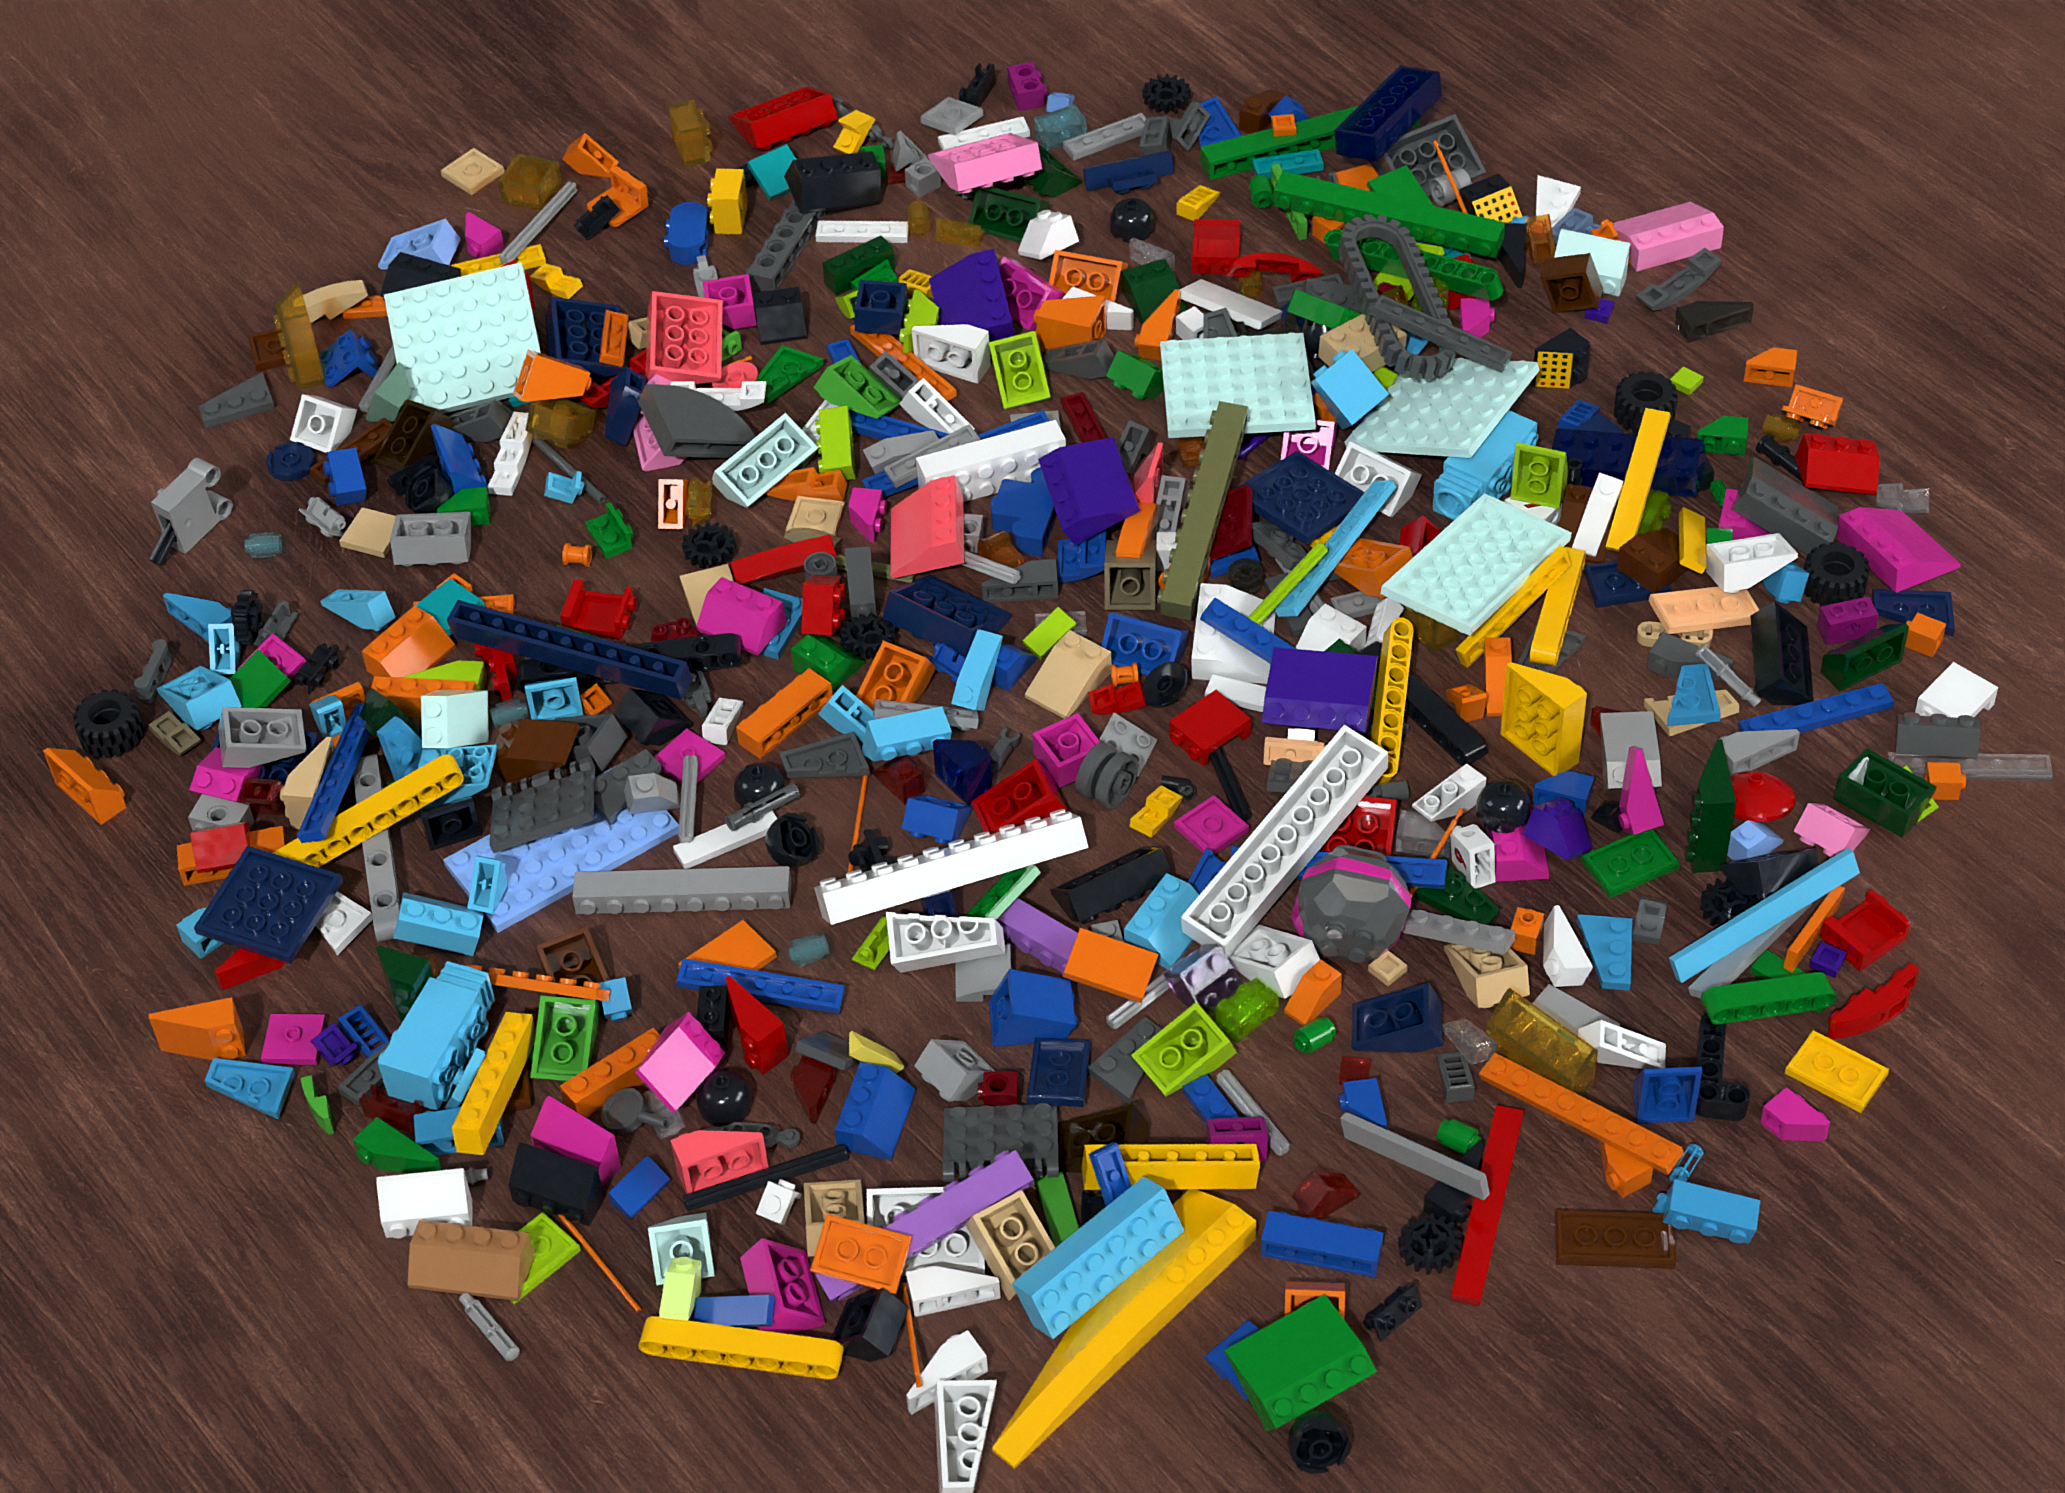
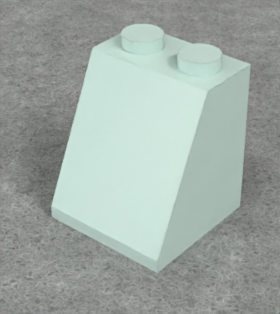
(454, 718)

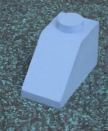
(1752, 840)

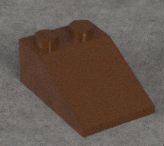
(1573, 509)
(1652, 559)
(532, 747)
(572, 958)

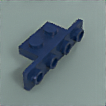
(1129, 173)

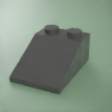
(597, 737)

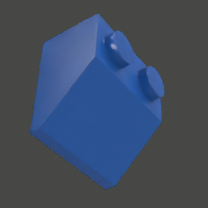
(935, 818)

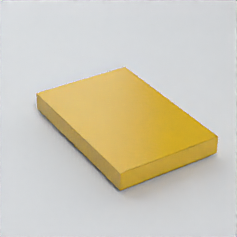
(1836, 1071)

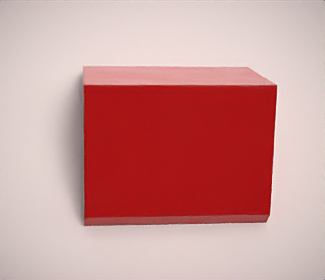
(219, 845)

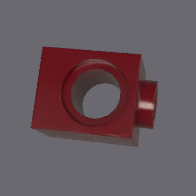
(999, 1081)

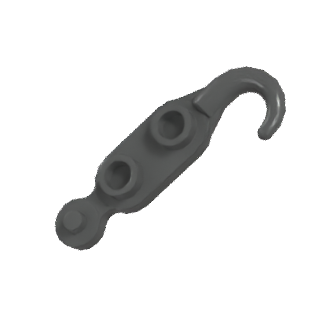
(874, 133)
(788, 1138)

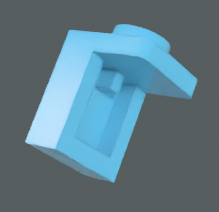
(562, 487)

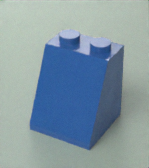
(1031, 1008)

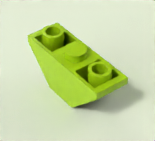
(921, 313)

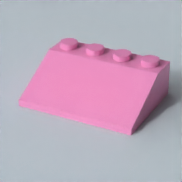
(987, 162)
(1669, 234)

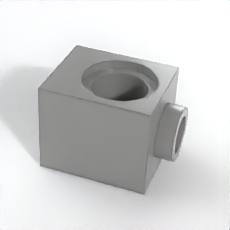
(922, 178)
(972, 531)

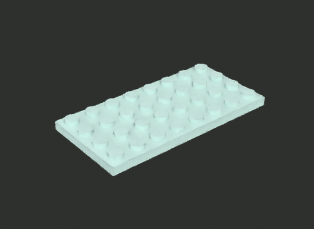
(1475, 564)

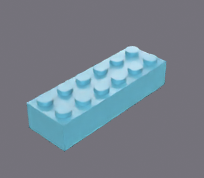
(1098, 1257)

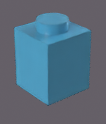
(619, 1002)

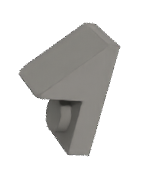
(905, 152)

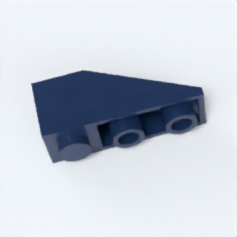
(623, 405)

